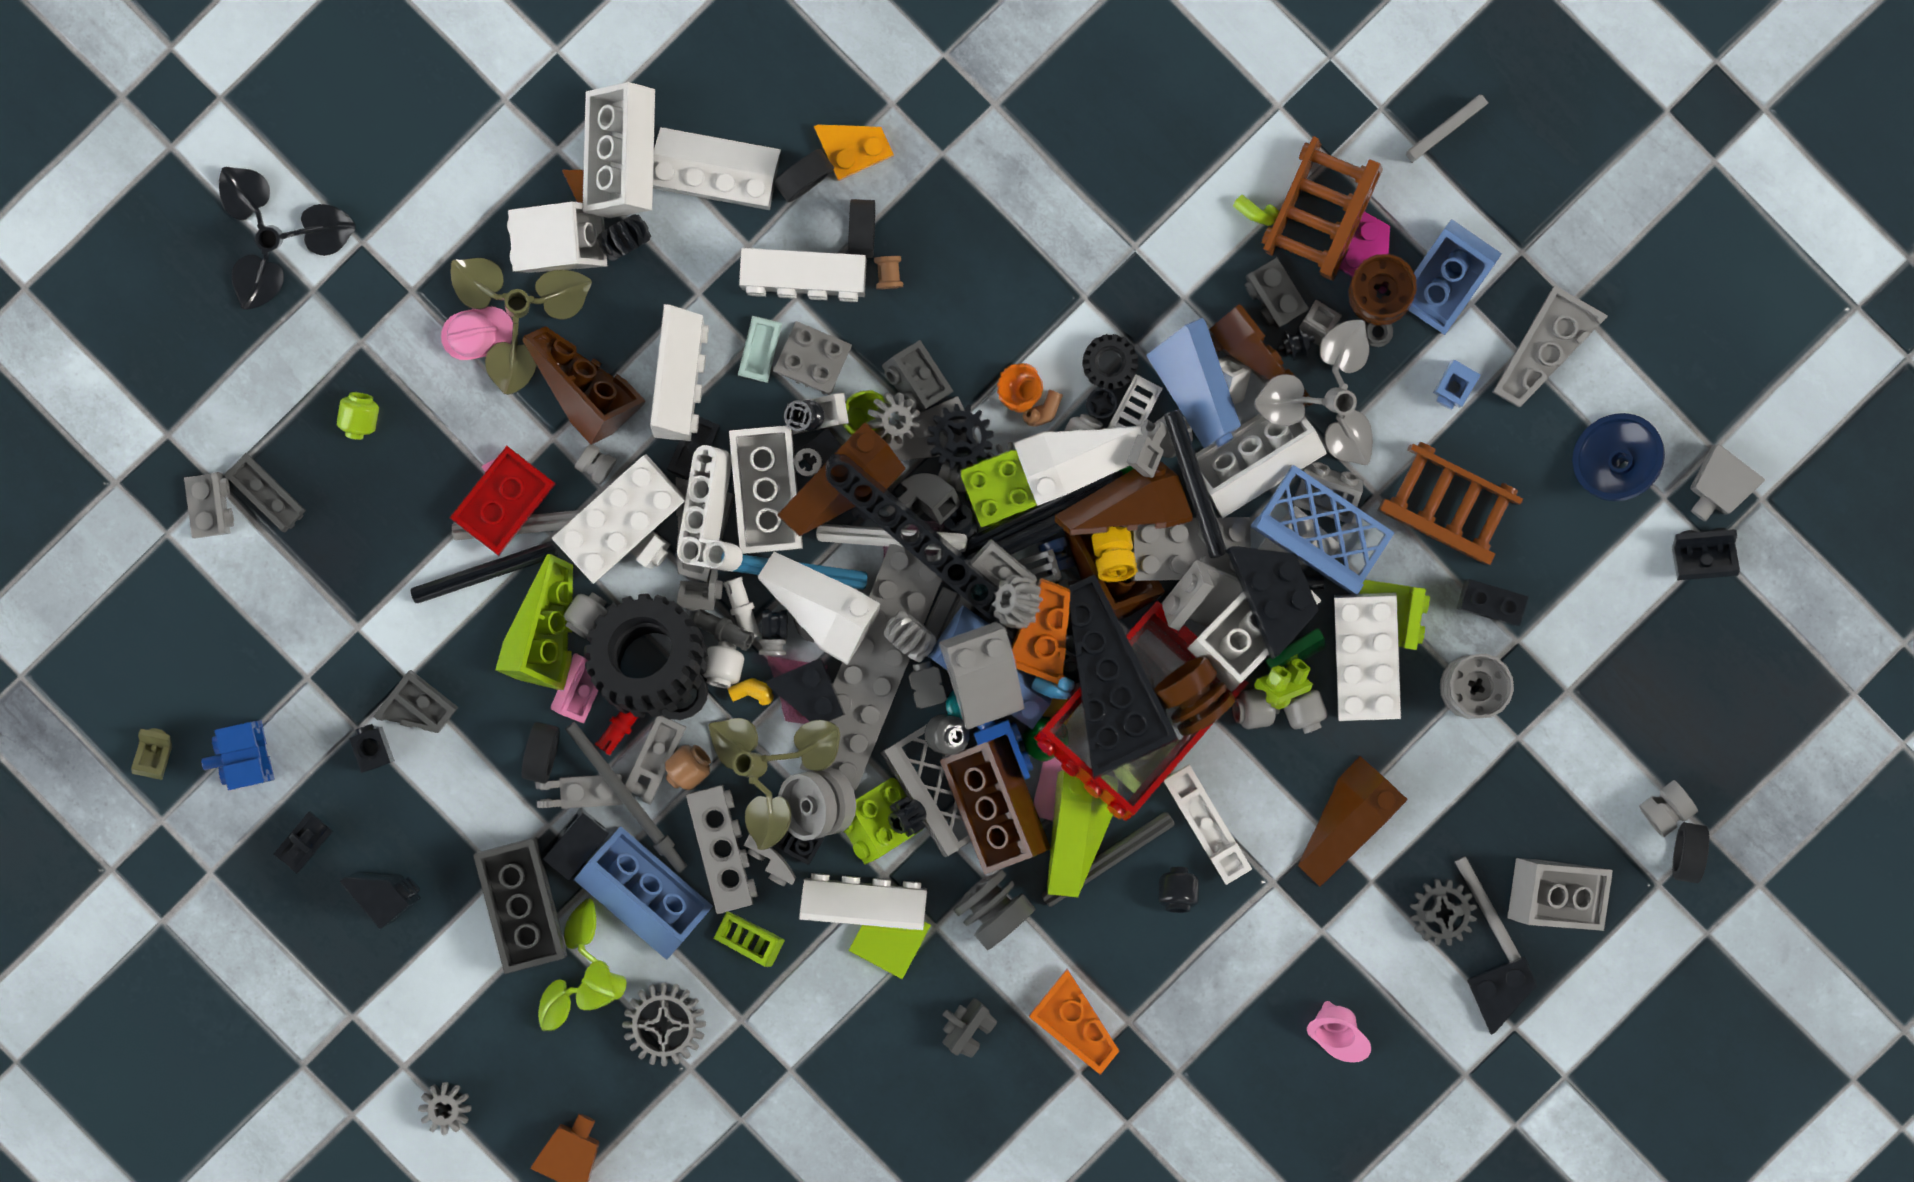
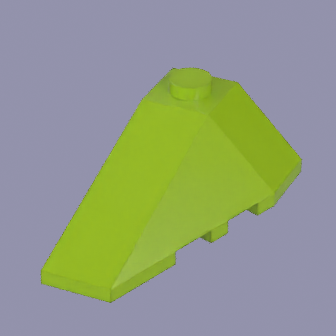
(538, 638)
(1076, 835)

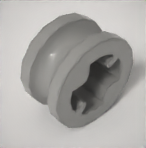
(799, 457)
(772, 647)

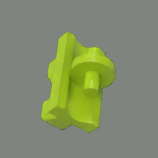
(1285, 683)

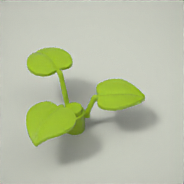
(598, 984)

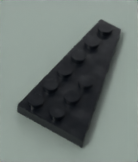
(1117, 698)

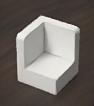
(1236, 377)

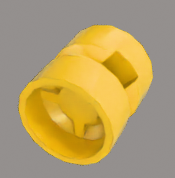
(1115, 554)

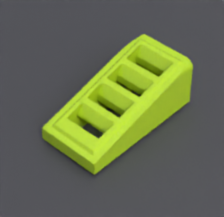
(772, 951)

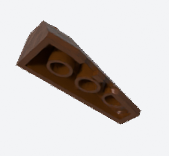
(1354, 813)

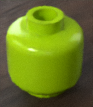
(357, 415)

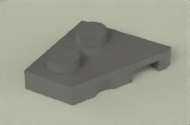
(417, 705)

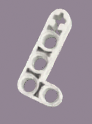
(708, 469)

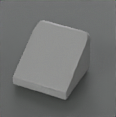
(1319, 321)

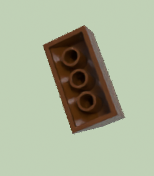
(995, 804)

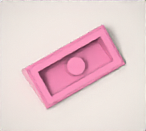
(578, 692)

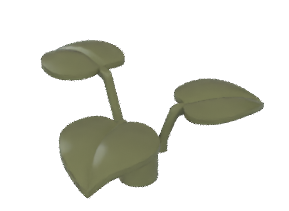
(479, 281)
(737, 738)

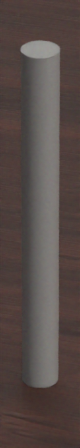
(1487, 909)

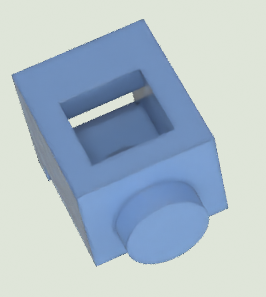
(1464, 377)

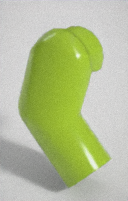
(1254, 213)

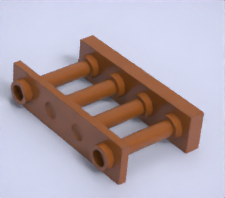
(1342, 232)
(1425, 519)

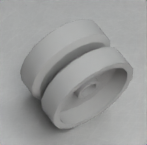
(819, 803)

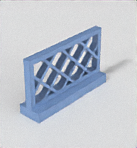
(1309, 553)

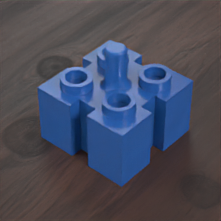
(240, 755)

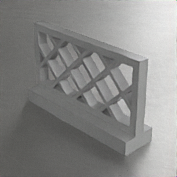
(915, 789)

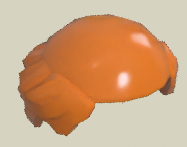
(1019, 387)

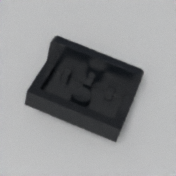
(1705, 554)

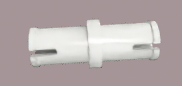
(741, 606)

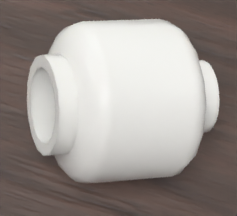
(723, 665)

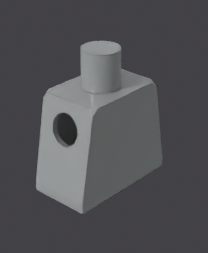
(1722, 483)

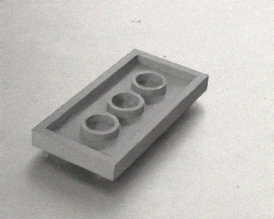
(1173, 550)

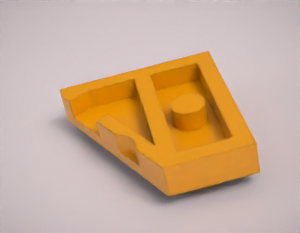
(853, 147)

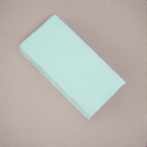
(760, 349)

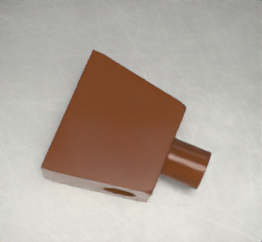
(569, 1152)

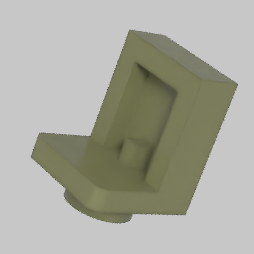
(152, 753)

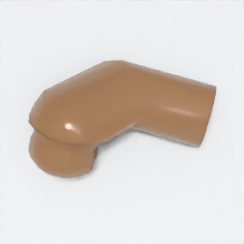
(1043, 413)

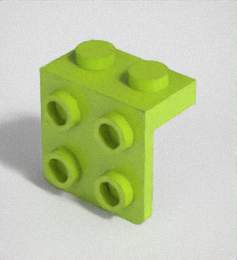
(997, 488)
(1410, 606)
(870, 828)

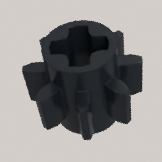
(907, 816)

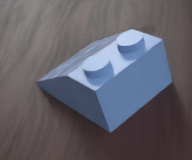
(1451, 275)

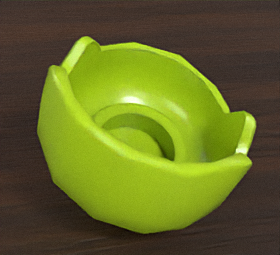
(857, 409)

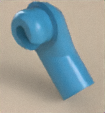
(1056, 691)

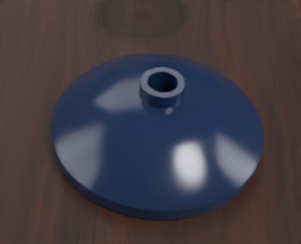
(1607, 445)

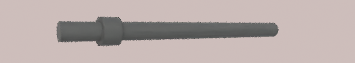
(663, 844)

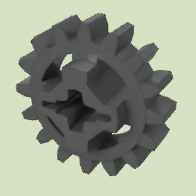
(1457, 909)

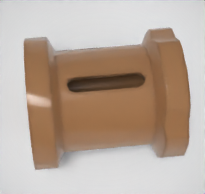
(888, 272)

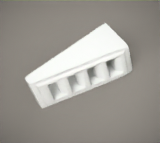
(1151, 387)

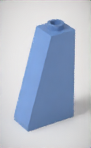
(1196, 383)

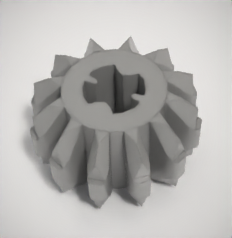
(898, 406)
(1017, 601)
(910, 636)
(443, 1118)

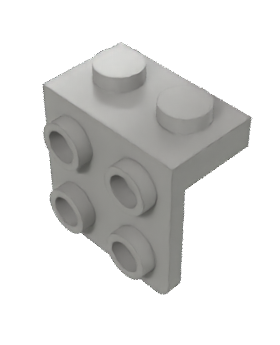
(1200, 596)

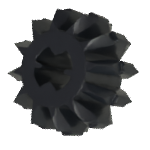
(624, 237)

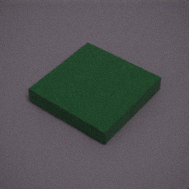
(1301, 648)

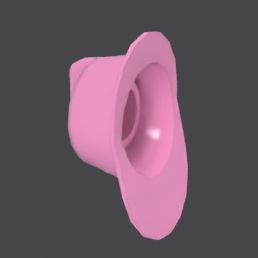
(475, 332)
(1338, 1033)

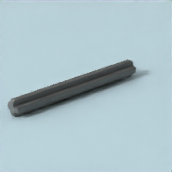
(1121, 850)

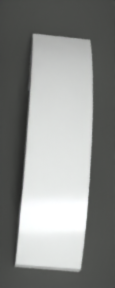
(1207, 824)

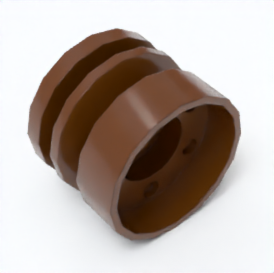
(1390, 273)
(1197, 700)

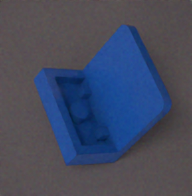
(993, 730)

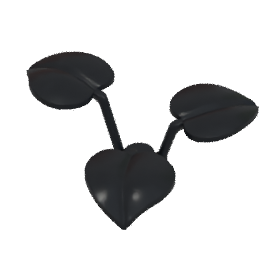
(257, 279)

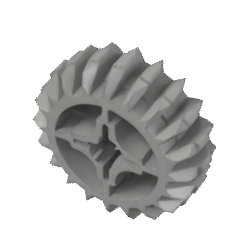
(649, 1024)

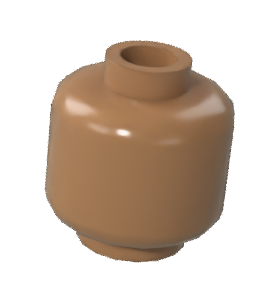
(687, 767)

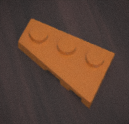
(1042, 644)

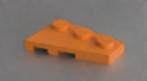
(1073, 1022)

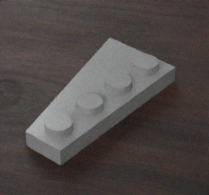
(1551, 338)

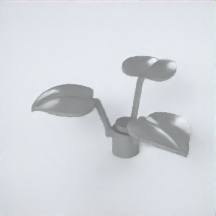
(1283, 399)

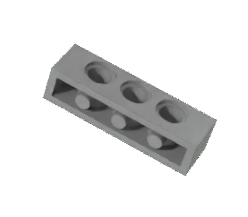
(724, 896)

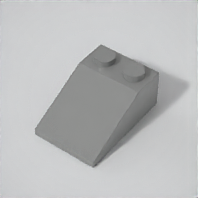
(983, 674)
(1559, 894)

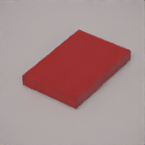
(502, 500)

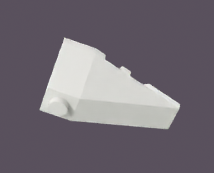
(1072, 459)
(824, 607)

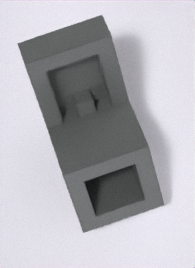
(929, 495)

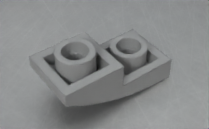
(778, 867)

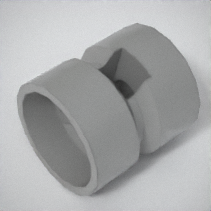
(1668, 808)

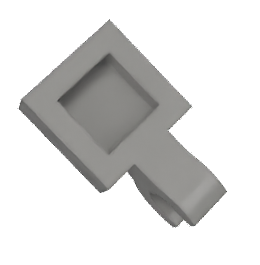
(1146, 449)

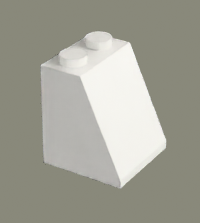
(555, 238)

